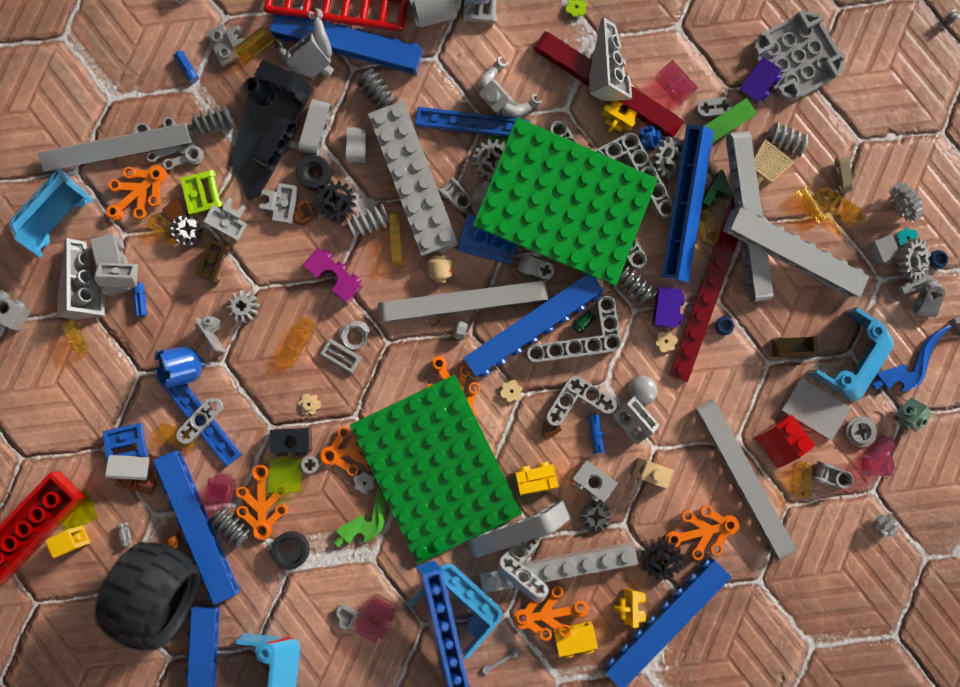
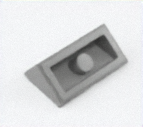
(116, 275)
(127, 467)

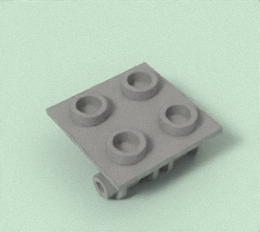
(208, 326)

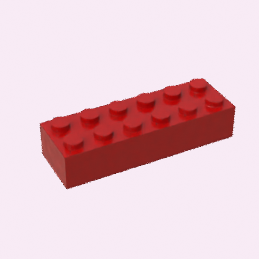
(36, 521)

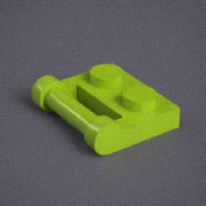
(195, 193)

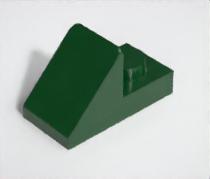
(718, 187)

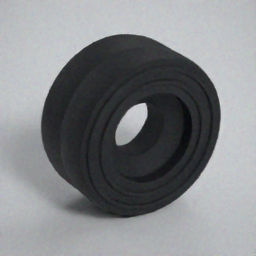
(308, 163)

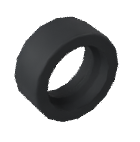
(286, 564)

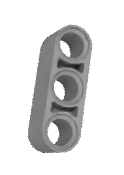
(315, 127)

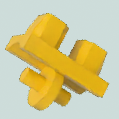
(616, 119)
(629, 607)

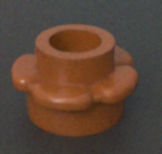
(173, 541)

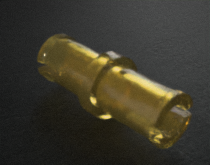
(811, 204)

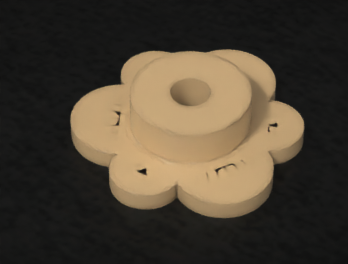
(671, 341)
(505, 392)
(314, 404)

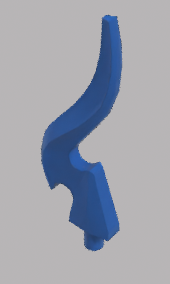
(899, 373)

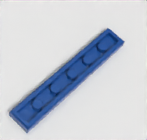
(464, 122)
(213, 434)

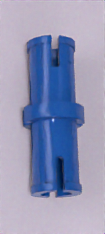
(596, 434)

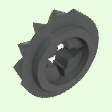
(182, 236)
(588, 522)

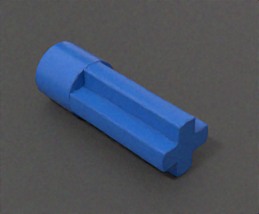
(186, 67)
(139, 300)

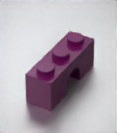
(321, 263)

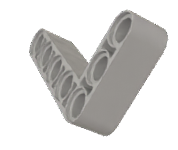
(646, 167)
(582, 343)
(520, 531)

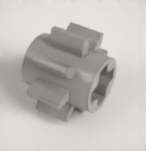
(886, 525)

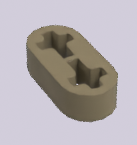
(843, 175)

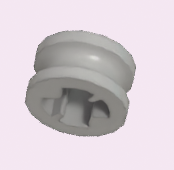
(951, 17)
(306, 460)

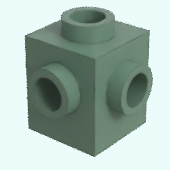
(913, 415)

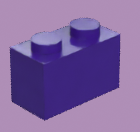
(760, 81)
(667, 307)

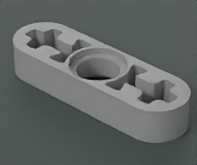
(193, 434)

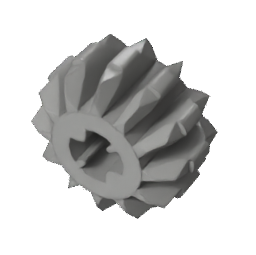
(248, 311)

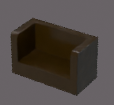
(212, 260)
(794, 347)

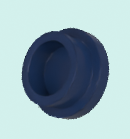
(938, 259)
(724, 325)

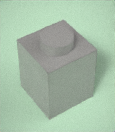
(884, 250)

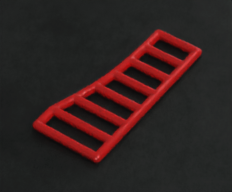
(343, 17)

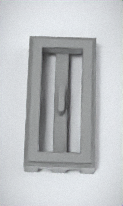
(355, 364)

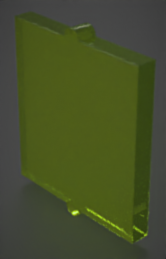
(285, 475)
(83, 514)

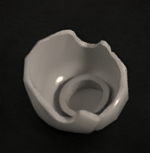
(643, 389)

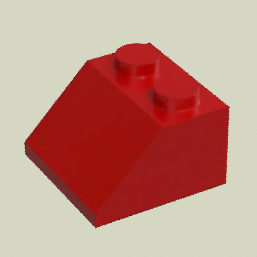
(785, 441)

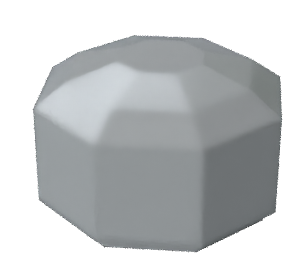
(460, 330)

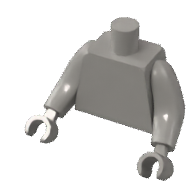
(309, 54)
(499, 99)

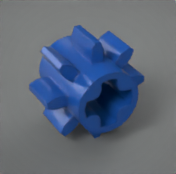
(649, 137)

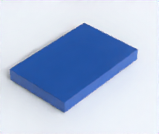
(485, 244)

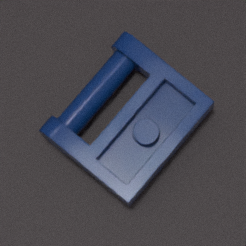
(125, 437)

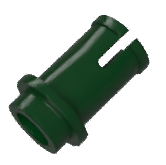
(580, 325)

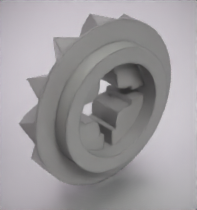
(868, 436)

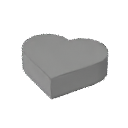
(346, 616)

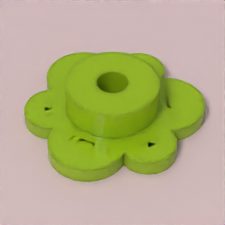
(580, 10)

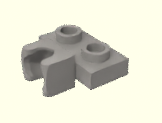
(224, 42)
(281, 203)
(226, 220)

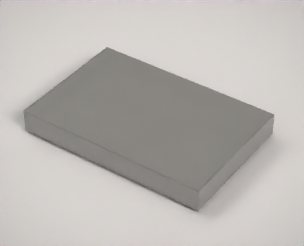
(815, 408)

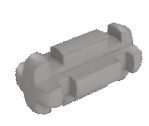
(124, 534)

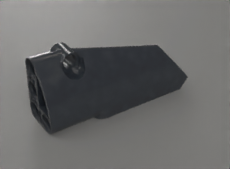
(267, 124)

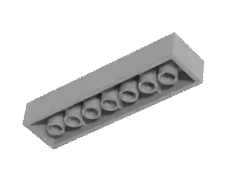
(413, 179)

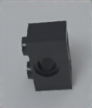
(279, 439)

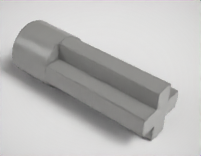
(912, 285)

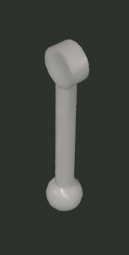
(486, 669)

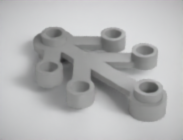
(186, 151)

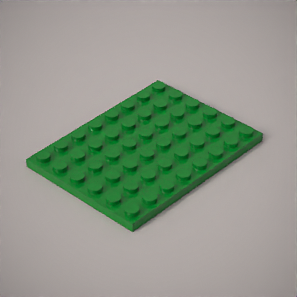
(565, 202)
(436, 469)

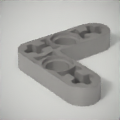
(573, 395)
(516, 564)

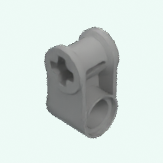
(454, 193)
(532, 266)
(929, 299)
(829, 475)

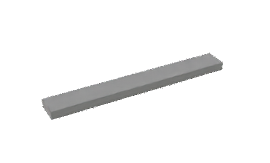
(115, 147)

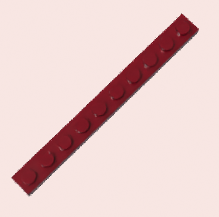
(704, 303)

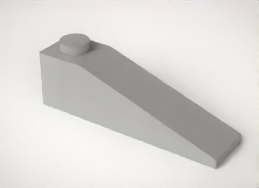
(607, 72)
(78, 291)

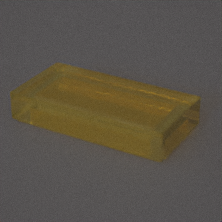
(253, 45)
(167, 435)

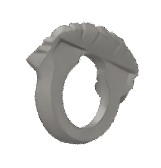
(362, 328)

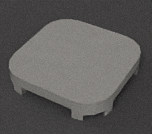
(802, 52)

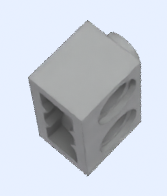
(638, 418)

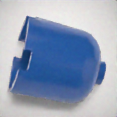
(178, 366)

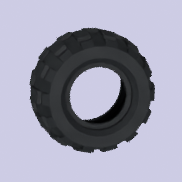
(146, 596)

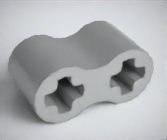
(356, 145)

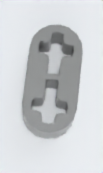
(713, 103)

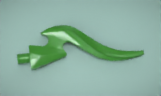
(359, 525)

